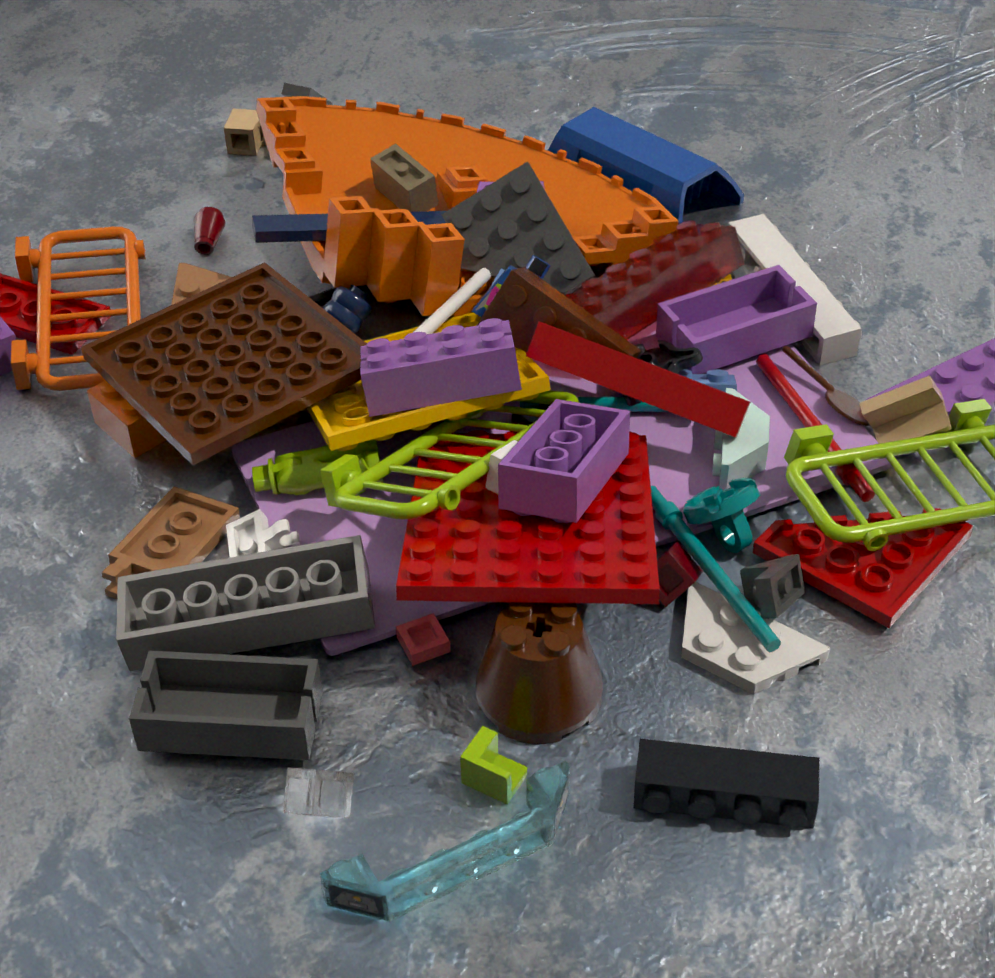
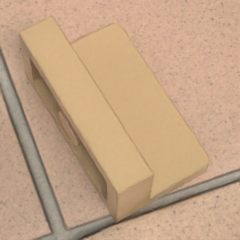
(907, 412)

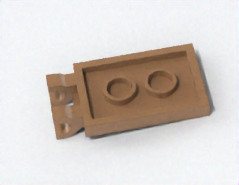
(173, 534)

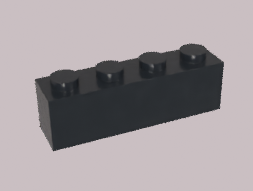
(727, 783)

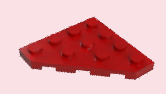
(869, 581)

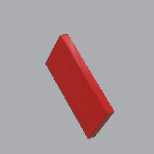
(19, 312)

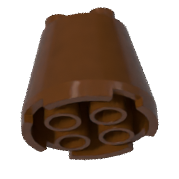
(539, 673)

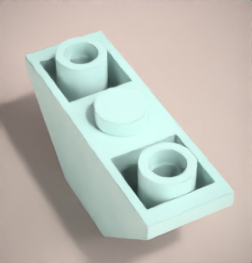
(745, 454)

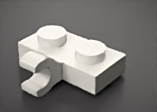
(253, 535)

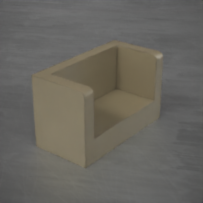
(404, 180)

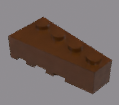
(529, 299)

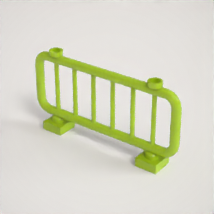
(809, 452)
(345, 482)

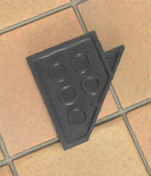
(511, 224)

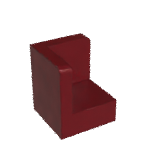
(676, 573)

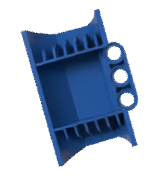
(644, 160)

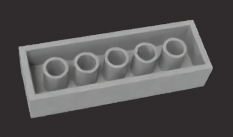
(246, 601)

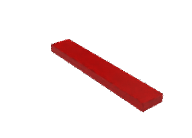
(638, 379)

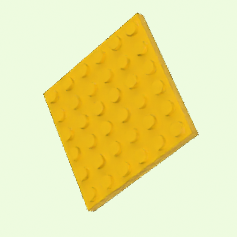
(345, 415)

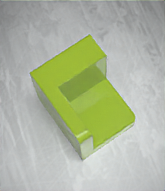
(489, 771)

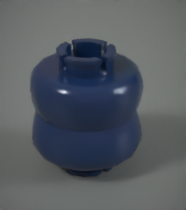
(349, 307)

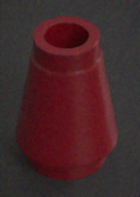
(207, 229)

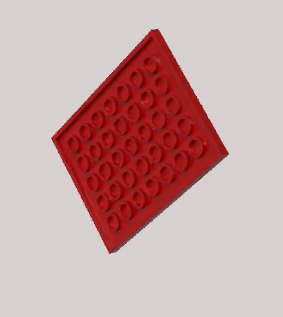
(509, 557)

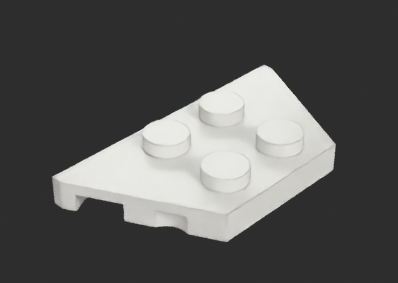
(727, 648)

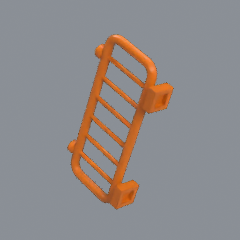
(27, 259)

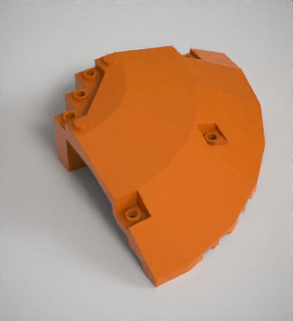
(378, 245)

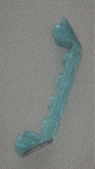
(354, 888)

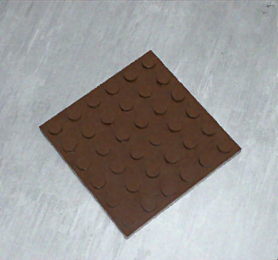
(228, 361)

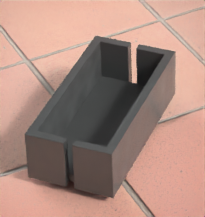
(227, 705)

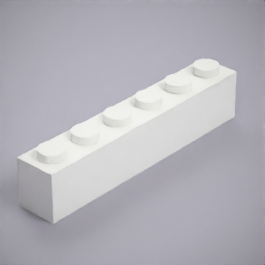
(834, 331)

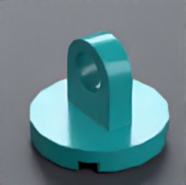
(725, 512)

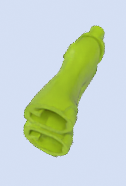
(300, 470)

